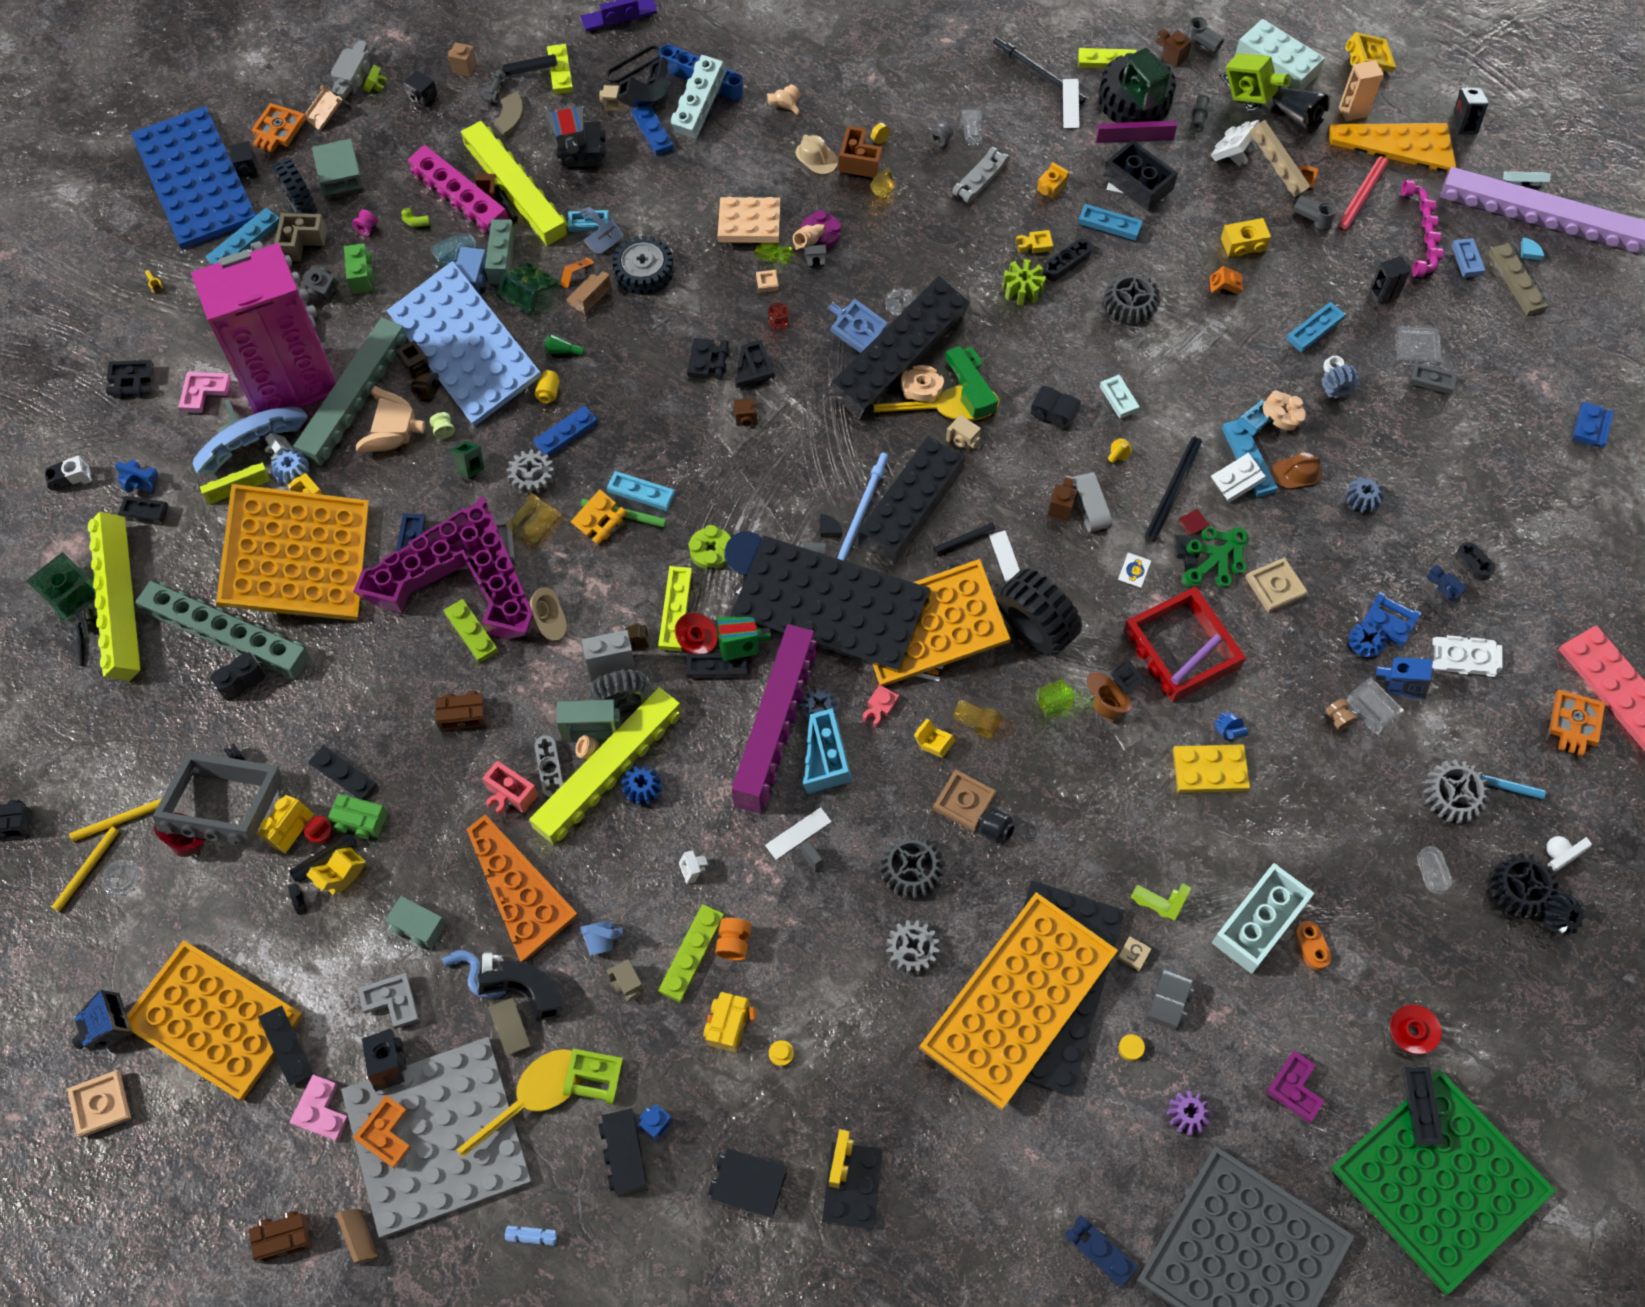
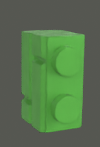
(357, 816)

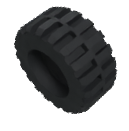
(1118, 102)
(1039, 612)

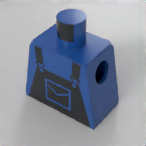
(1407, 676)

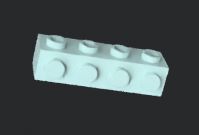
(698, 96)

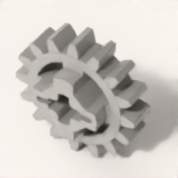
(530, 472)
(921, 940)

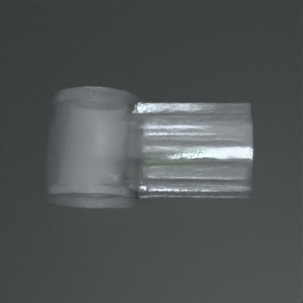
(971, 123)

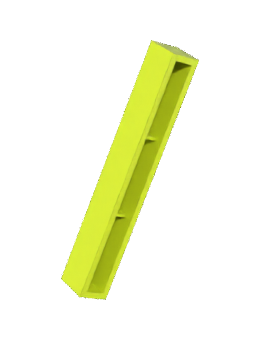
(517, 186)
(114, 597)
(606, 766)

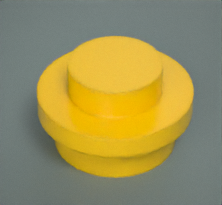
(781, 1053)

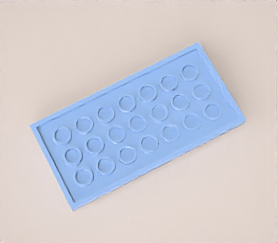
(464, 343)

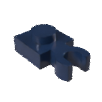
(1448, 584)

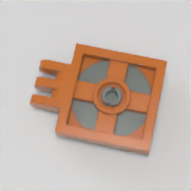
(276, 127)
(1576, 721)

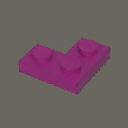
(1289, 1088)

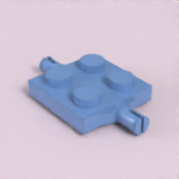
(856, 324)

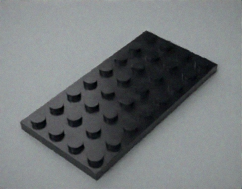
(842, 602)
(1062, 1059)

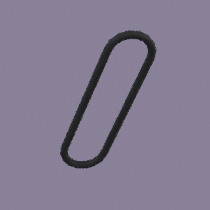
(631, 57)

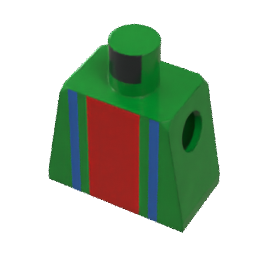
(740, 637)

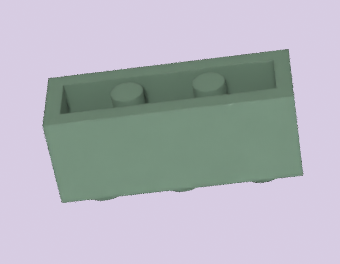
(499, 249)

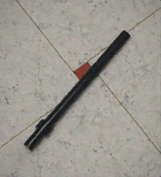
(1010, 51)

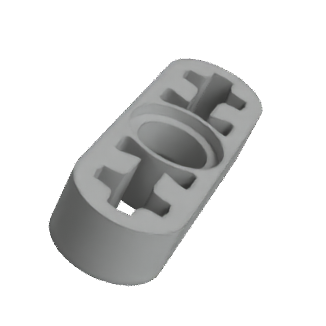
(542, 760)

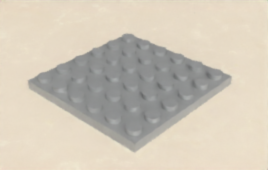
(446, 1106)

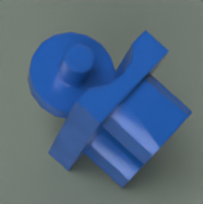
(133, 477)

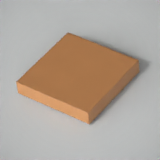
(964, 800)

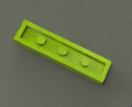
(691, 953)

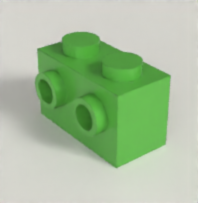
(358, 268)

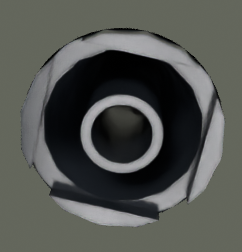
(1302, 106)

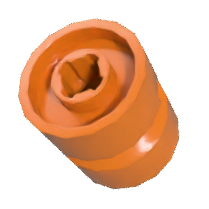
(733, 937)

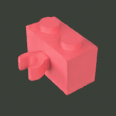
(508, 788)

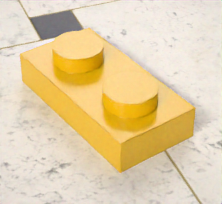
(843, 1148)

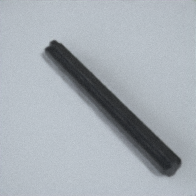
(1173, 489)

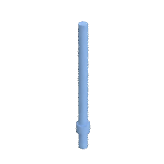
(876, 474)

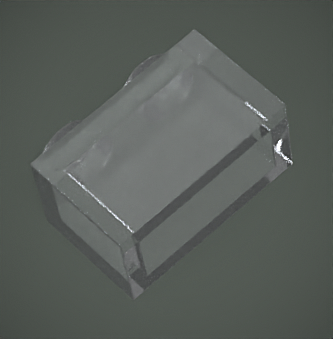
(1374, 706)

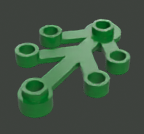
(1218, 554)

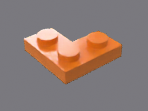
(377, 1132)

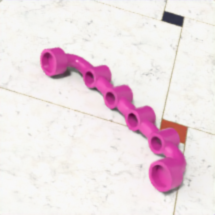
(1429, 222)

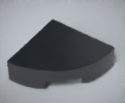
(829, 526)
(297, 898)

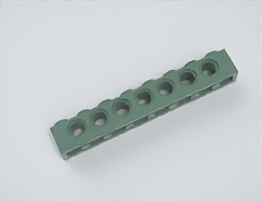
(156, 595)

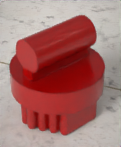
(318, 830)

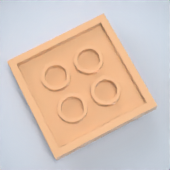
(749, 220)

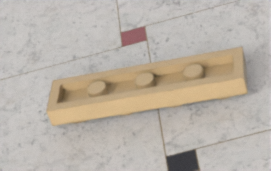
(1279, 158)

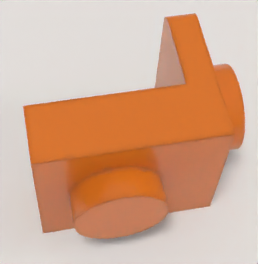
(1226, 279)

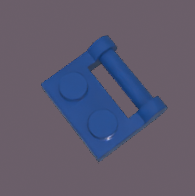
(1394, 627)

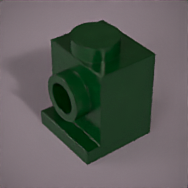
(467, 459)

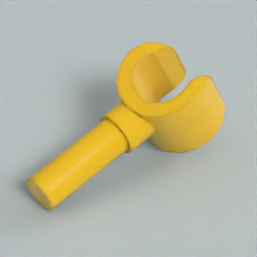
(153, 281)

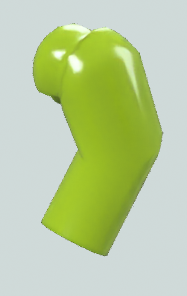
(414, 221)

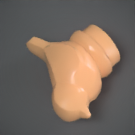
(785, 98)
(807, 236)

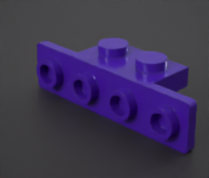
(618, 12)

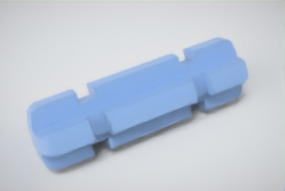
(531, 1235)

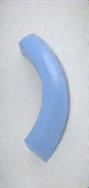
(245, 432)

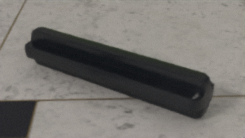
(530, 65)
(321, 858)

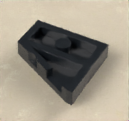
(753, 365)

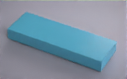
(641, 491)

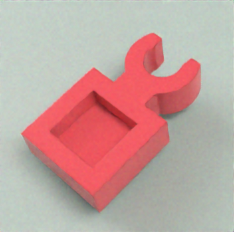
(880, 703)

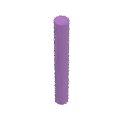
(1196, 659)

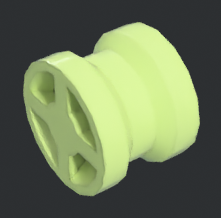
(442, 425)

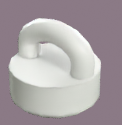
(487, 959)

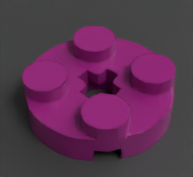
(832, 227)

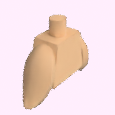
(391, 425)

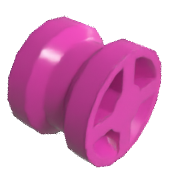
(364, 222)

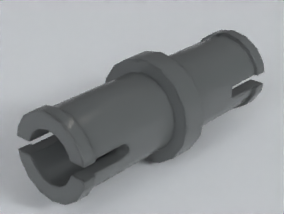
(1200, 112)

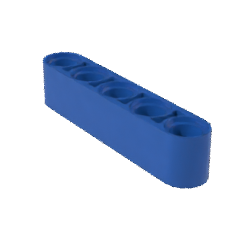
(682, 65)

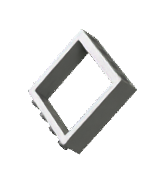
(224, 768)

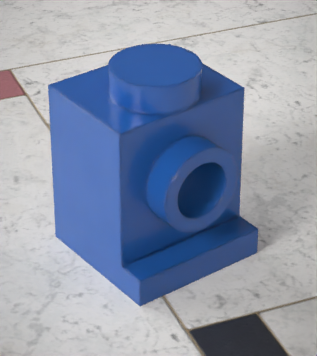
(655, 1122)

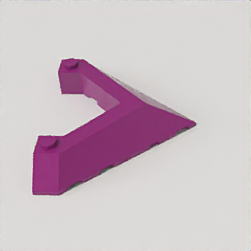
(462, 540)

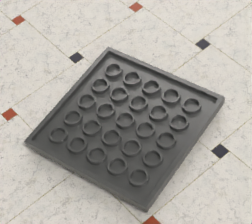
(1243, 1244)

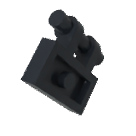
(701, 359)
(129, 372)

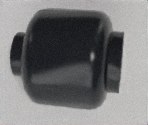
(996, 826)

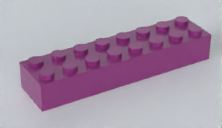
(773, 719)

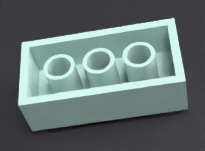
(1287, 53)
(1262, 918)

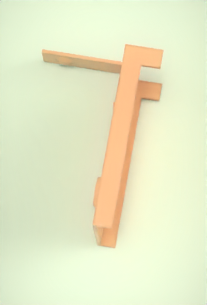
(323, 108)

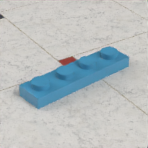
(241, 240)
(1243, 443)

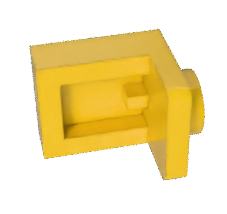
(933, 739)

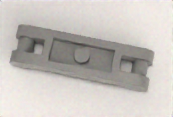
(981, 175)

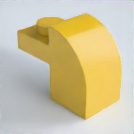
(339, 872)

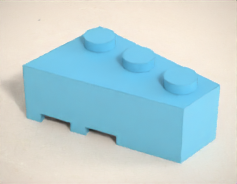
(826, 754)

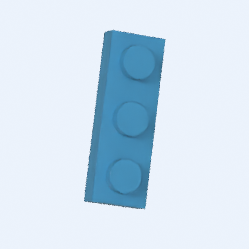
(1110, 222)
(1315, 327)

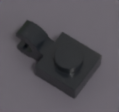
(1180, 543)

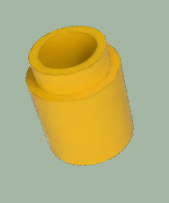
(547, 387)

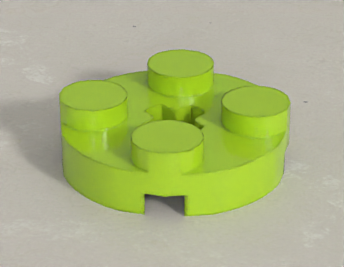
(698, 545)

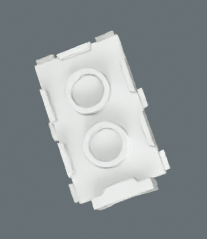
(1467, 656)

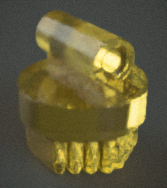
(883, 183)

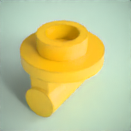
(1120, 450)

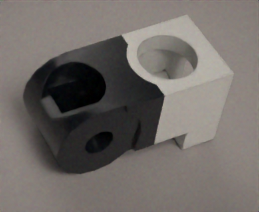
(67, 473)

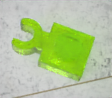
(770, 251)

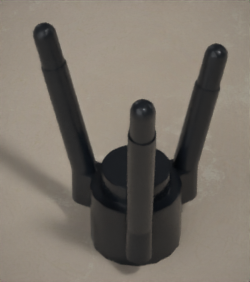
(85, 622)

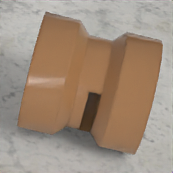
(1341, 714)

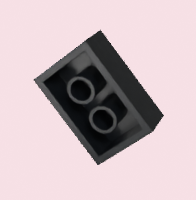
(1140, 175)

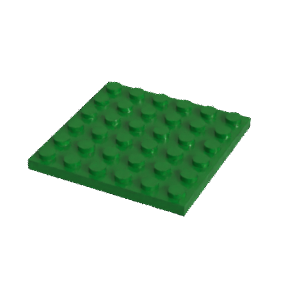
(1447, 1200)

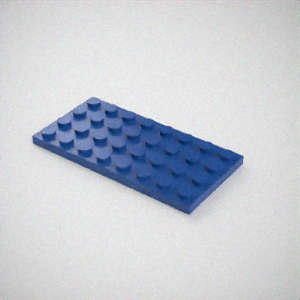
(193, 177)

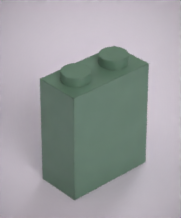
(337, 167)

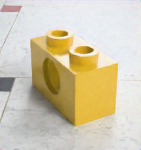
(1245, 237)

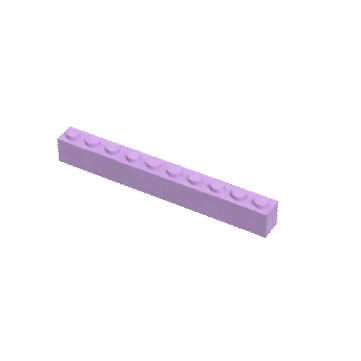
(1544, 210)

